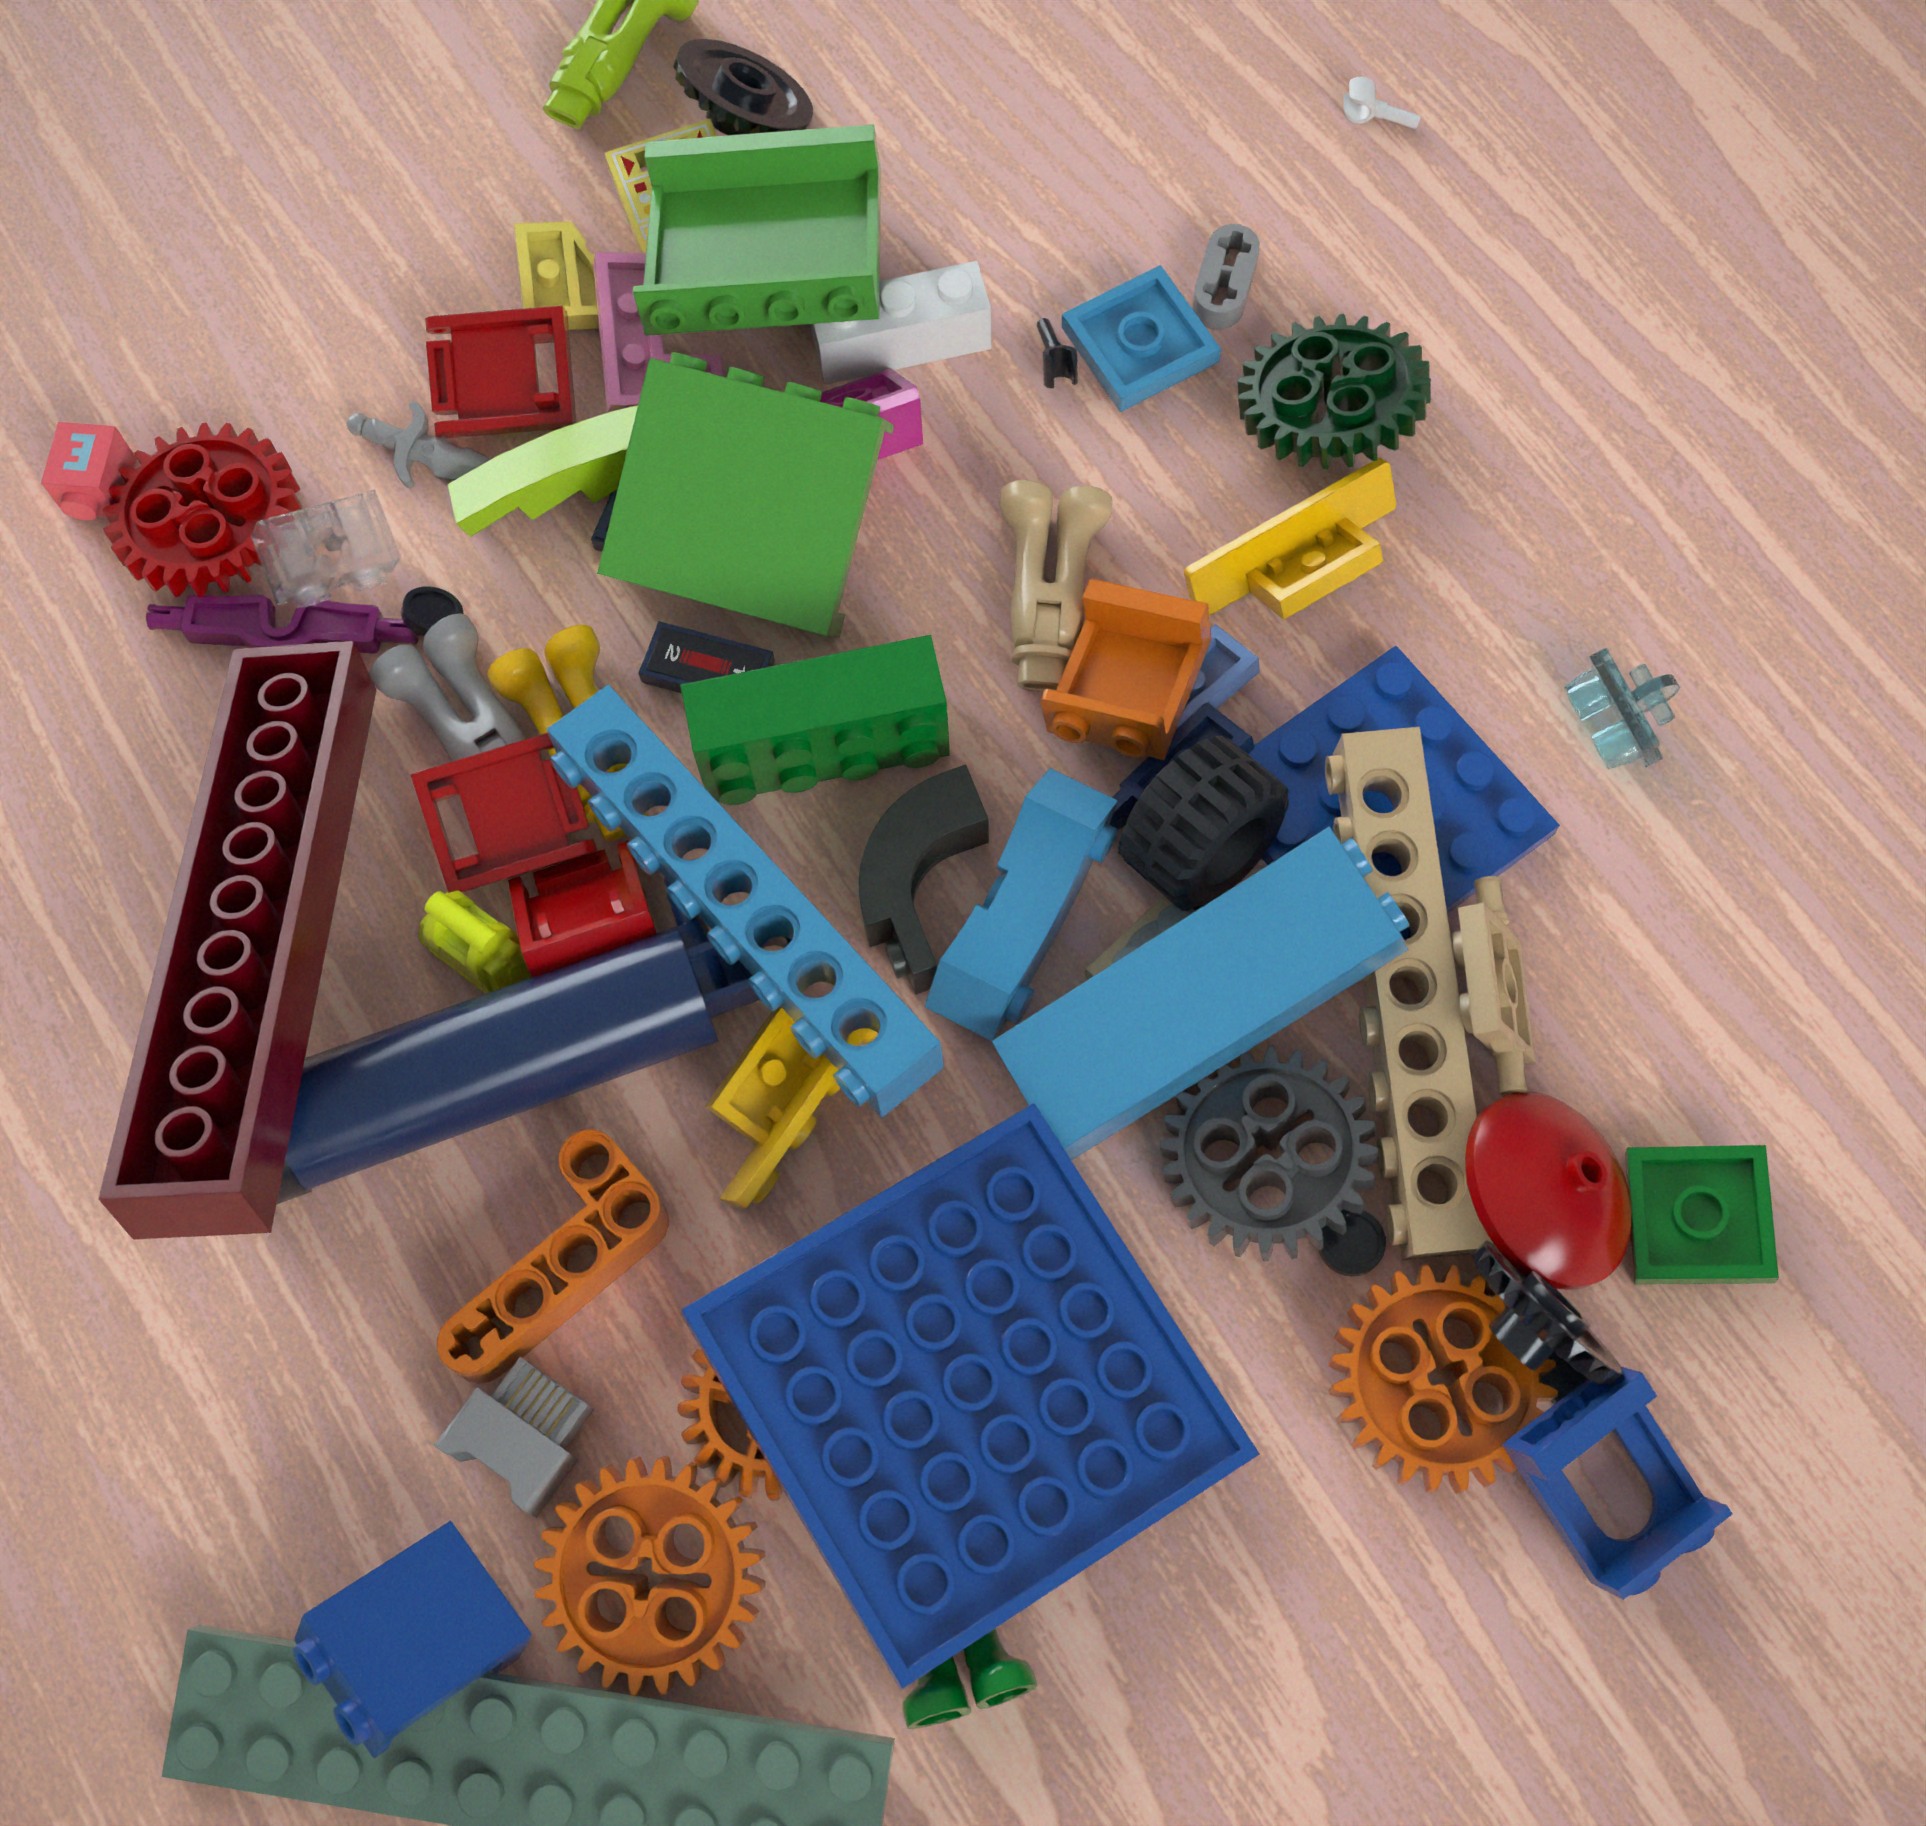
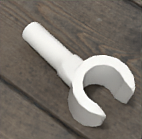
(1362, 105)

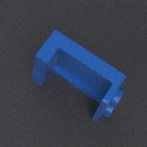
(408, 1638)

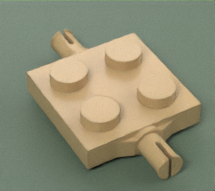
(1496, 984)

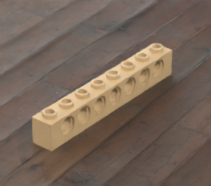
(1395, 766)

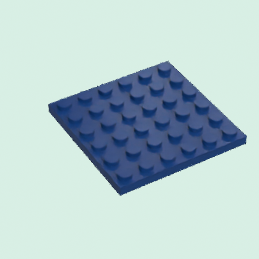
(967, 1391)

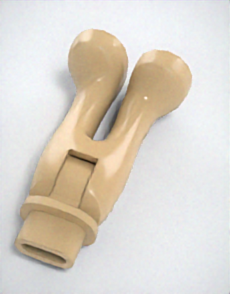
(1047, 615)

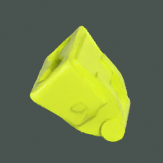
(472, 942)

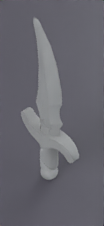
(415, 445)

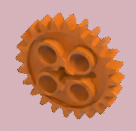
(1383, 1398)
(646, 1639)

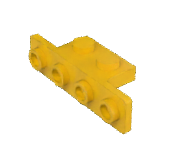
(1301, 549)
(772, 1102)

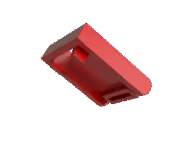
(493, 375)
(514, 810)
(580, 910)

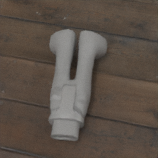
(452, 651)

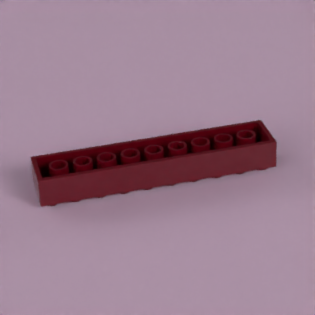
(243, 949)

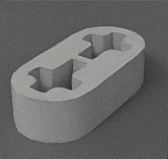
(1216, 274)

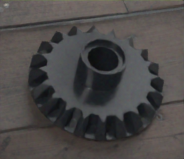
(741, 89)
(1542, 1321)

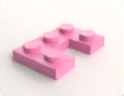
(621, 331)

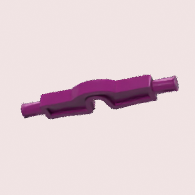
(251, 623)

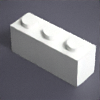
(919, 322)

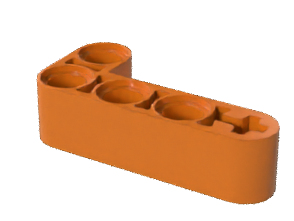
(547, 1264)

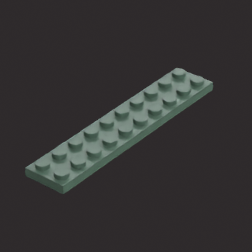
(514, 1751)

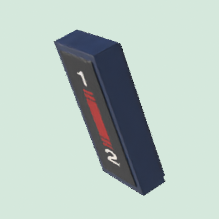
(689, 656)

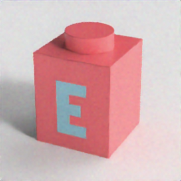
(84, 466)

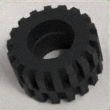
(1204, 823)

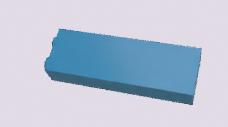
(1203, 992)

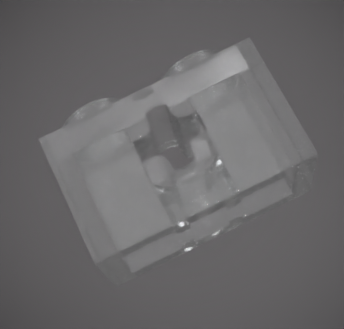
(349, 524)

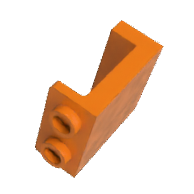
(1129, 670)

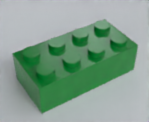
(818, 720)

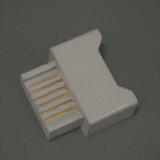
(520, 1433)

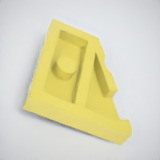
(557, 271)

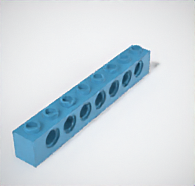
(610, 733)

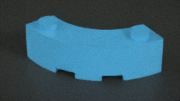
(1003, 943)

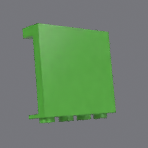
(762, 231)
(743, 493)

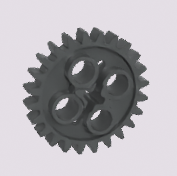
(1311, 1191)

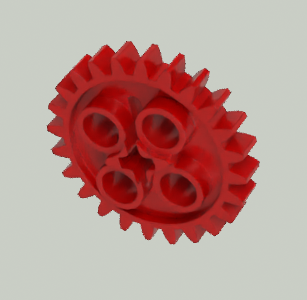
(196, 506)

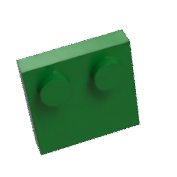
(1701, 1215)

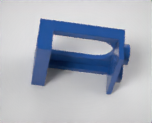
(1680, 1513)

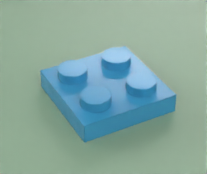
(1140, 338)

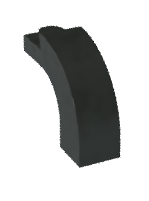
(911, 838)

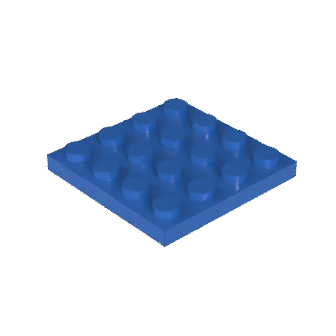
(1478, 805)

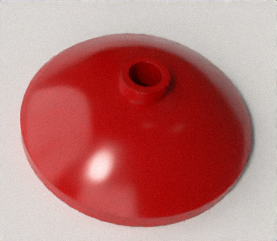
(1548, 1190)

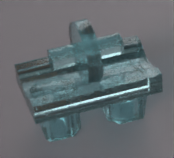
(1606, 687)

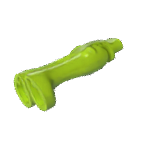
(600, 61)

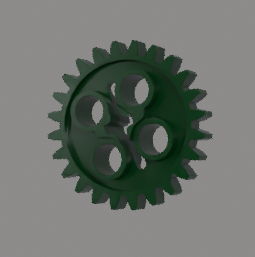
(1367, 406)

